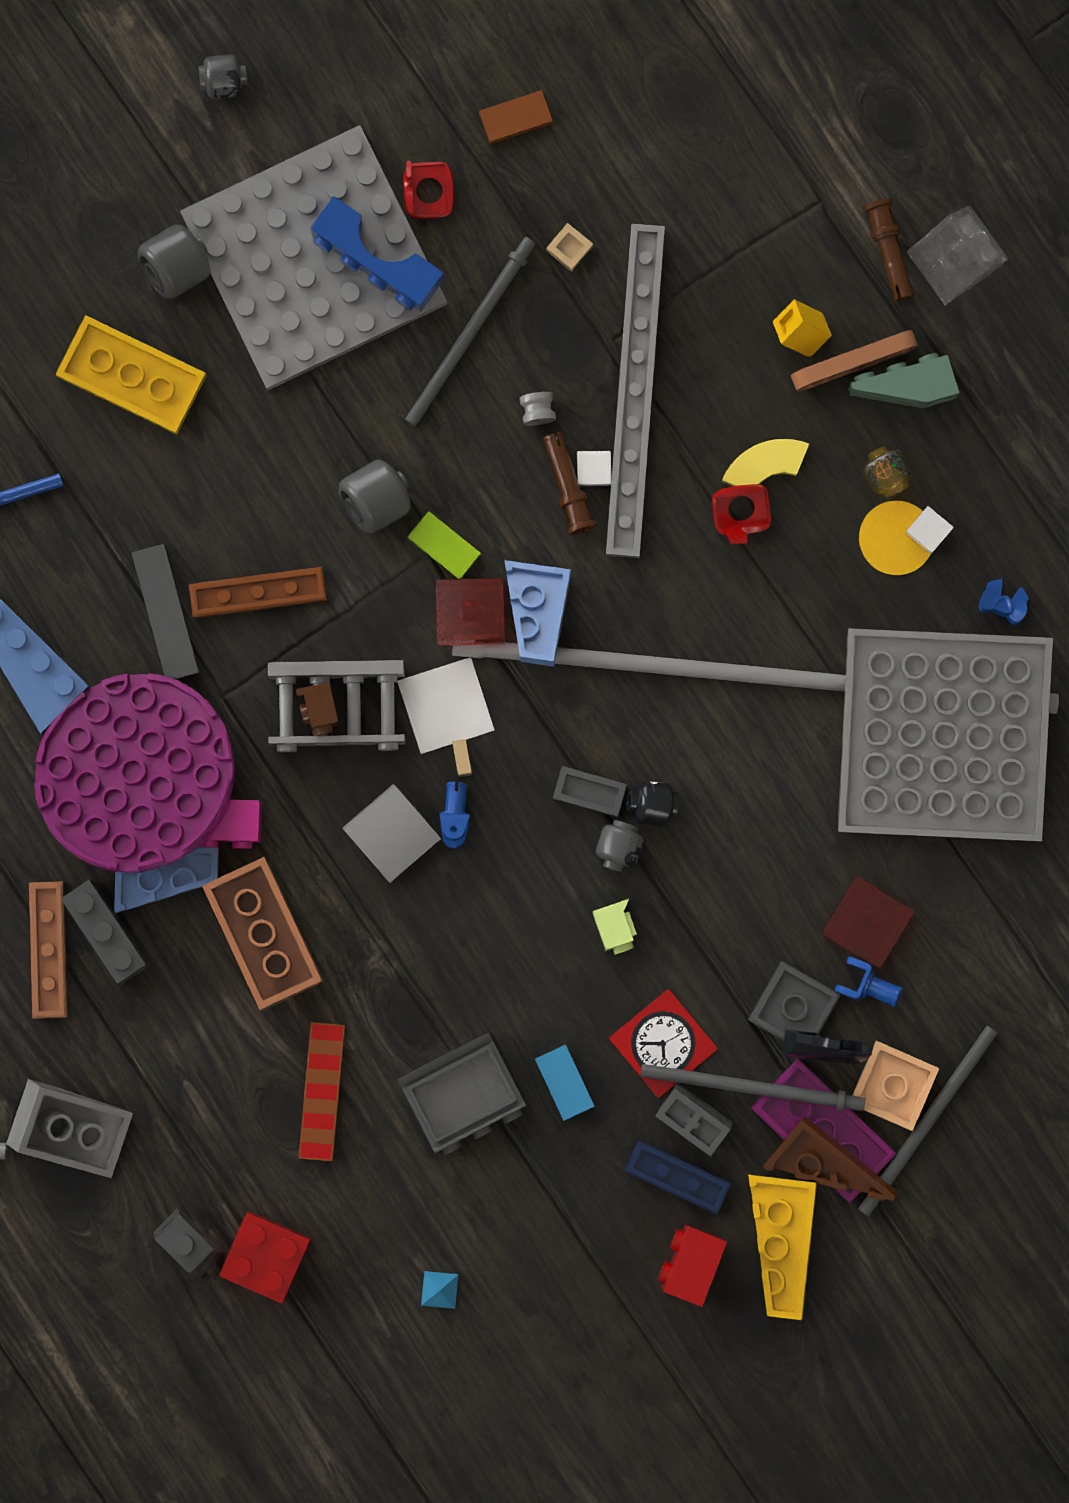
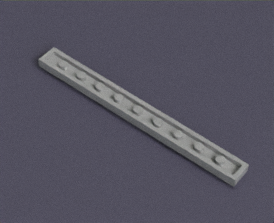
(635, 391)

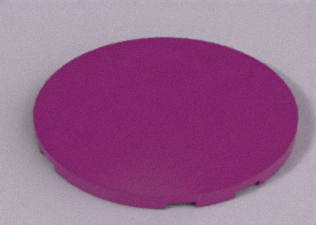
(134, 773)

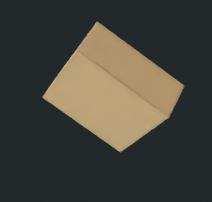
(569, 247)
(462, 758)

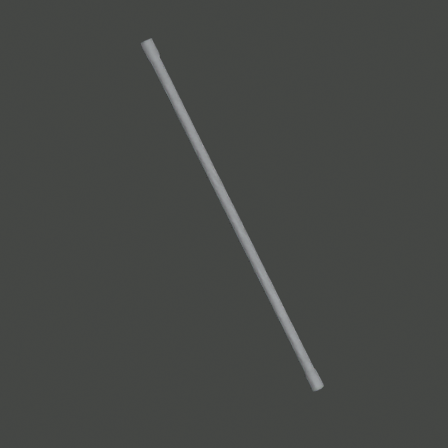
(678, 667)

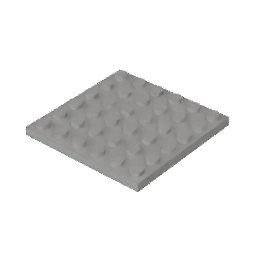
(280, 288)
(945, 734)

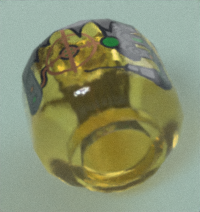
(887, 472)

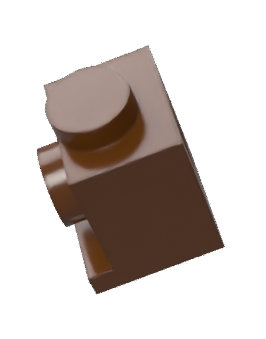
(319, 708)

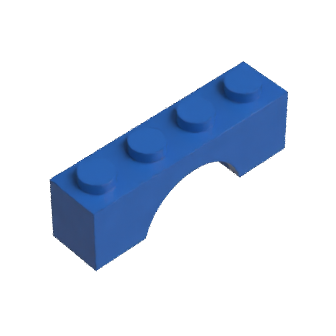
(410, 279)

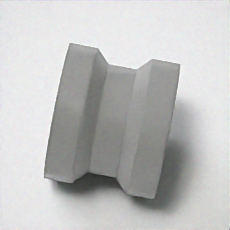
(537, 408)

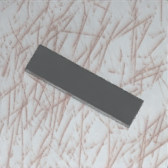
(165, 612)

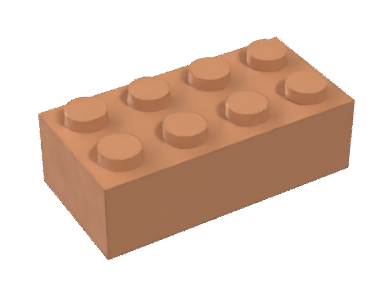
(262, 933)

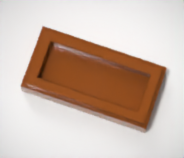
(515, 117)

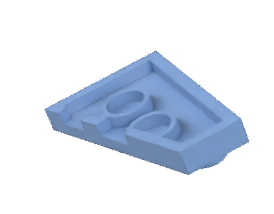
(538, 608)
(176, 878)

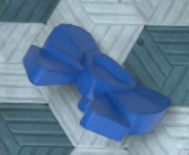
(1012, 609)

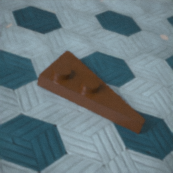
(819, 1157)

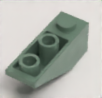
(915, 385)

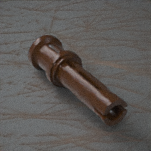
(886, 233)
(572, 498)

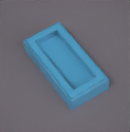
(564, 1082)

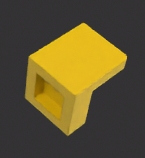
(802, 328)

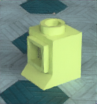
(615, 927)

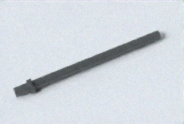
(516, 260)
(837, 1100)
(932, 1114)

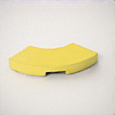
(766, 460)

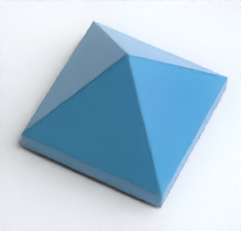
(439, 1289)

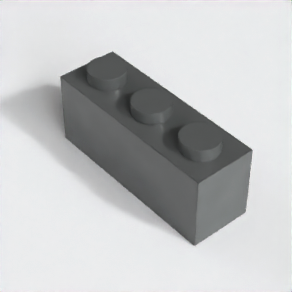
(105, 932)

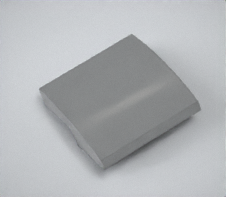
(391, 833)

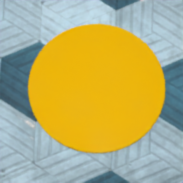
(885, 541)

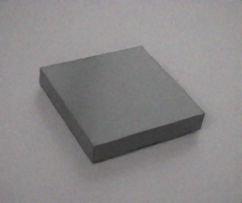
(793, 1003)

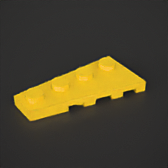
(784, 1233)

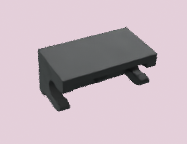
(694, 1119)

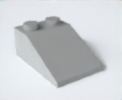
(69, 1129)

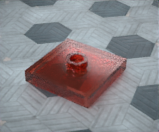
(470, 611)
(867, 922)

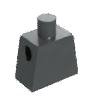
(187, 1243)

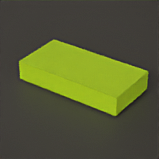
(444, 545)

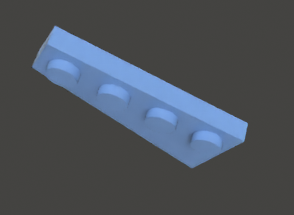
(35, 671)

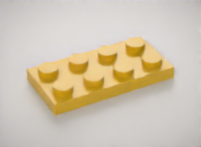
(131, 374)

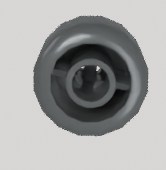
(174, 261)
(375, 496)

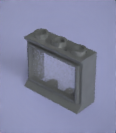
(462, 1094)

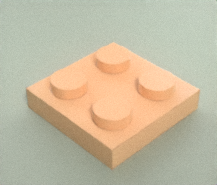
(895, 1085)

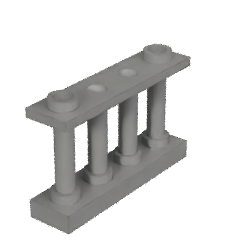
(353, 675)

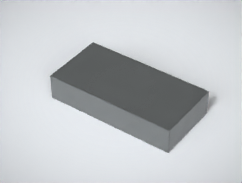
(589, 791)

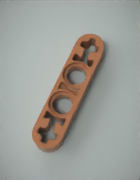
(854, 360)

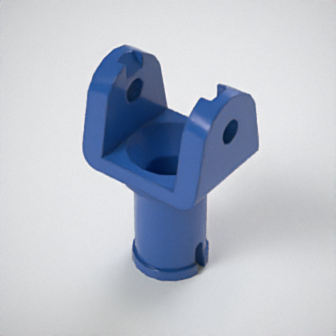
(454, 820)
(871, 986)

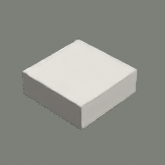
(594, 468)
(929, 530)

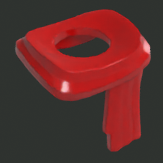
(414, 175)
(738, 530)

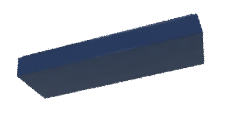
(677, 1177)

